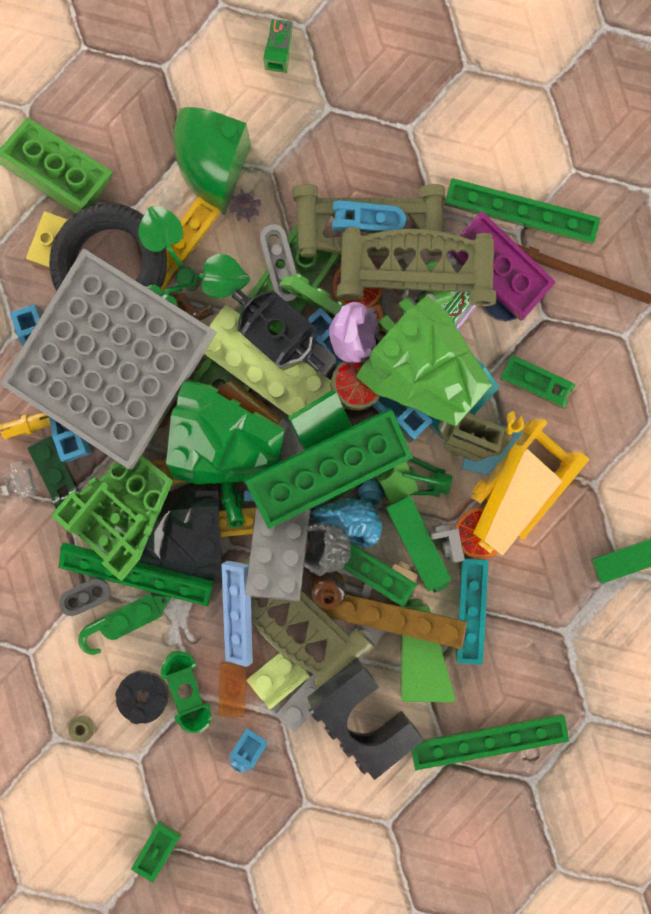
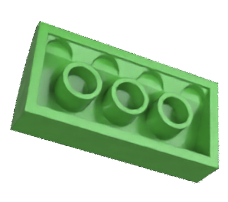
(54, 166)

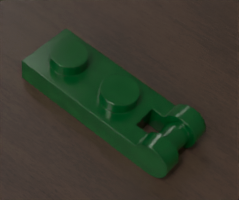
(53, 471)

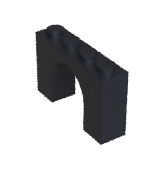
(375, 750)

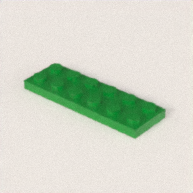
(328, 468)

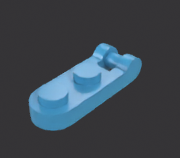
(367, 217)

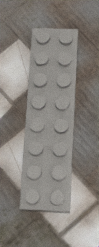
(279, 552)

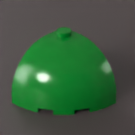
(210, 153)

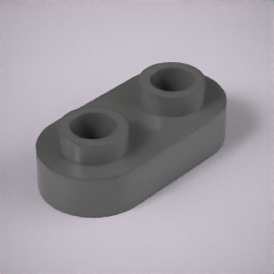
(86, 597)

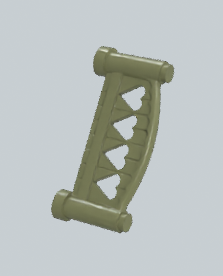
(315, 213)
(360, 273)
(340, 647)

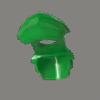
(192, 713)

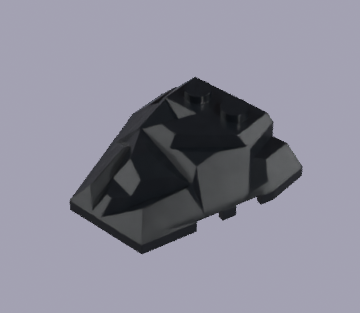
(188, 533)

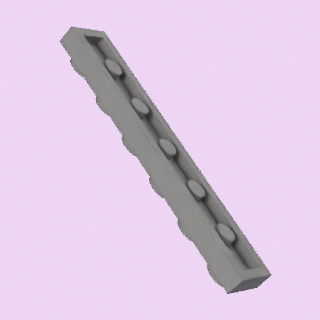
(295, 709)

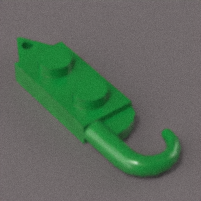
(124, 620)

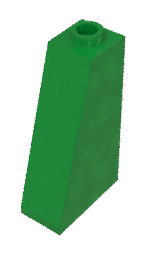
(418, 544)

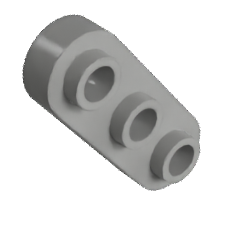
(278, 252)

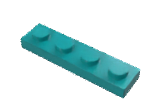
(473, 609)

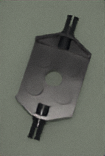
(292, 345)

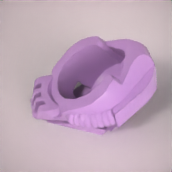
(345, 331)

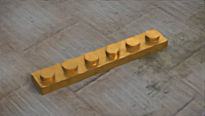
(400, 620)

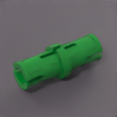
(232, 502)

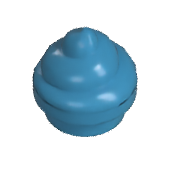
(371, 492)

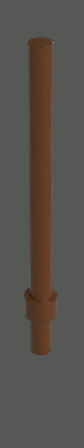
(587, 275)

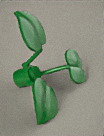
(222, 272)

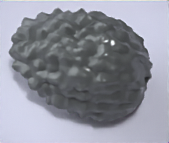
(328, 548)

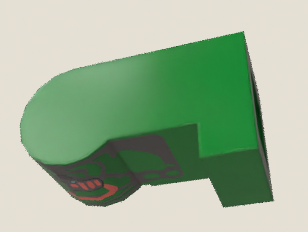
(278, 46)

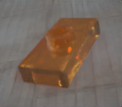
(232, 690)

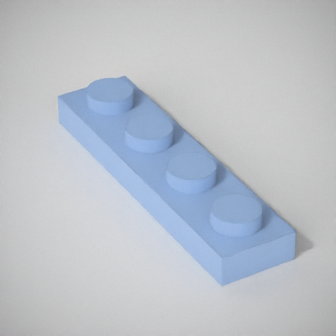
(236, 614)

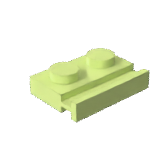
(277, 679)

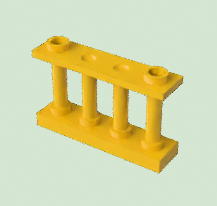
(570, 466)

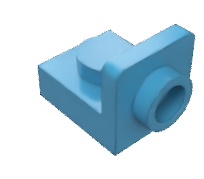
(246, 751)

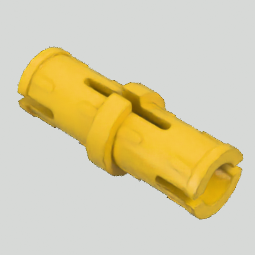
(26, 424)

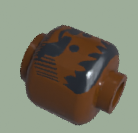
(328, 590)

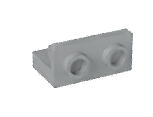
(451, 544)

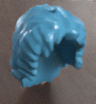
(354, 517)

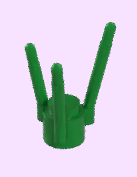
(438, 483)

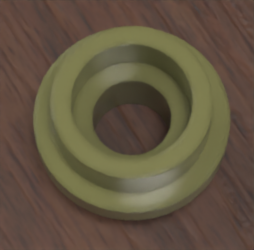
(87, 723)

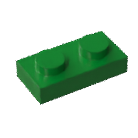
(156, 851)

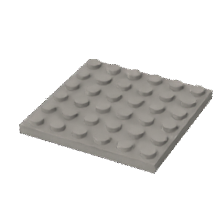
(108, 358)

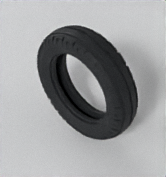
(96, 219)

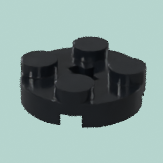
(137, 711)

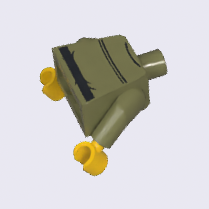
(477, 437)

